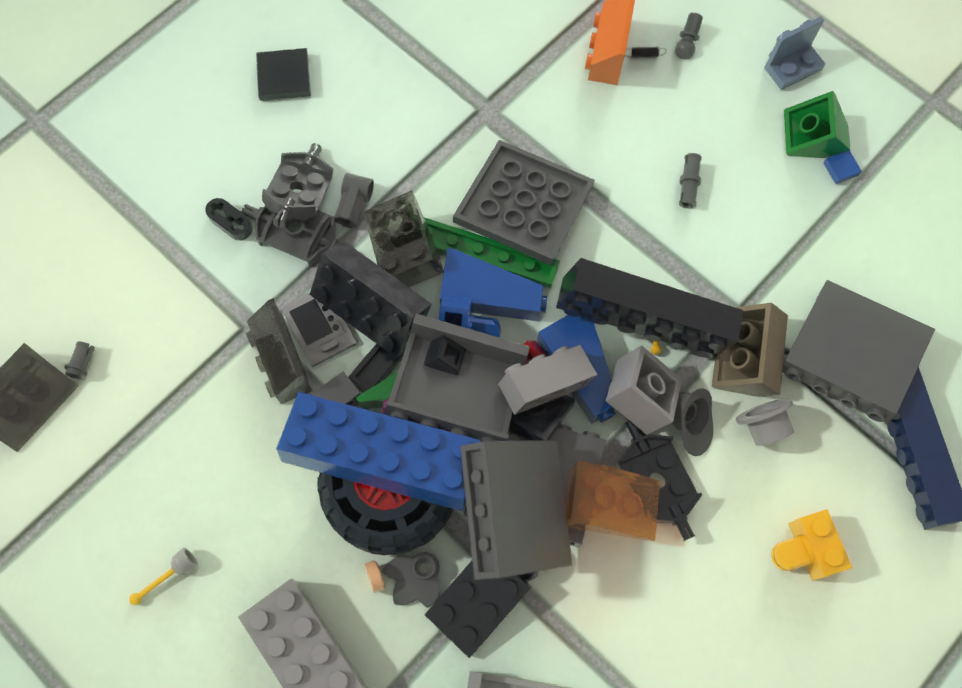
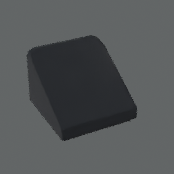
(445, 355)

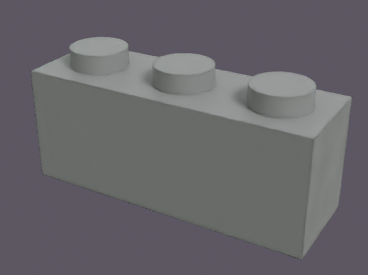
(546, 378)

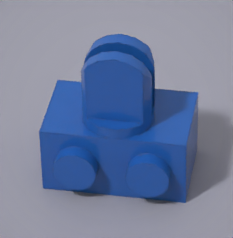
(457, 311)

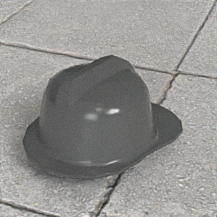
(695, 420)

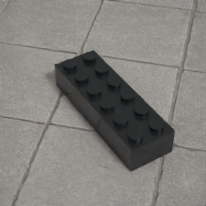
(649, 309)

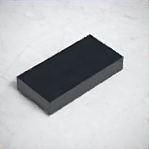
(373, 368)

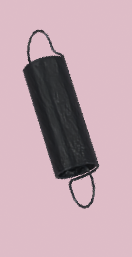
(645, 52)

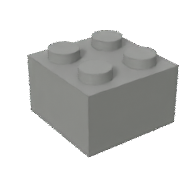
(644, 390)

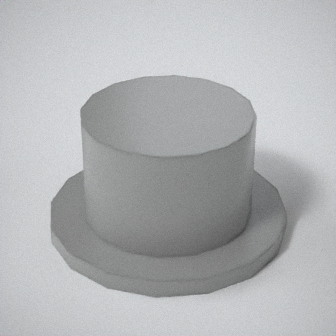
(768, 421)

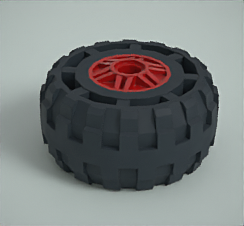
(378, 518)

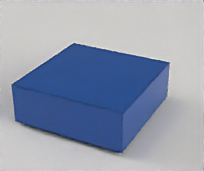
(842, 167)

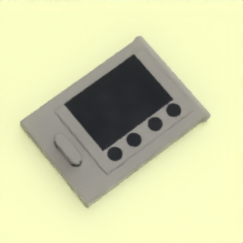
(317, 329)

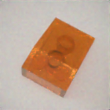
(612, 501)

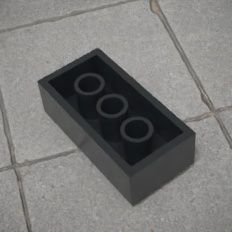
(367, 297)

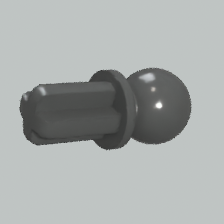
(686, 48)

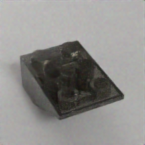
(403, 240)

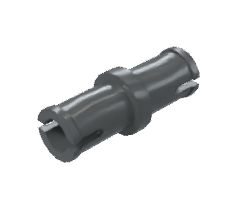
(690, 180)

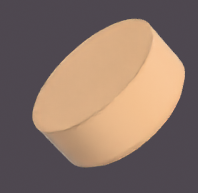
(374, 576)

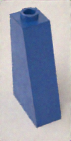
(491, 288)
(581, 331)

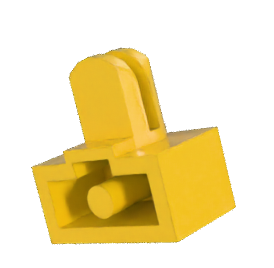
(813, 546)

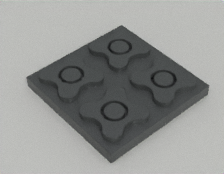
(524, 202)

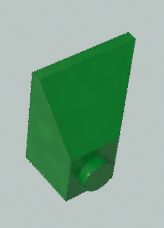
(816, 128)

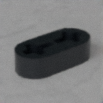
(225, 223)

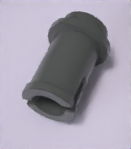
(79, 360)

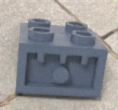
(794, 56)

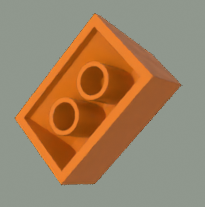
(609, 41)

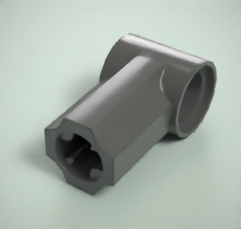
(354, 192)

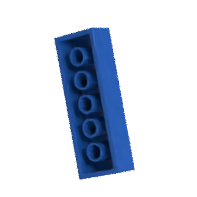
(375, 450)

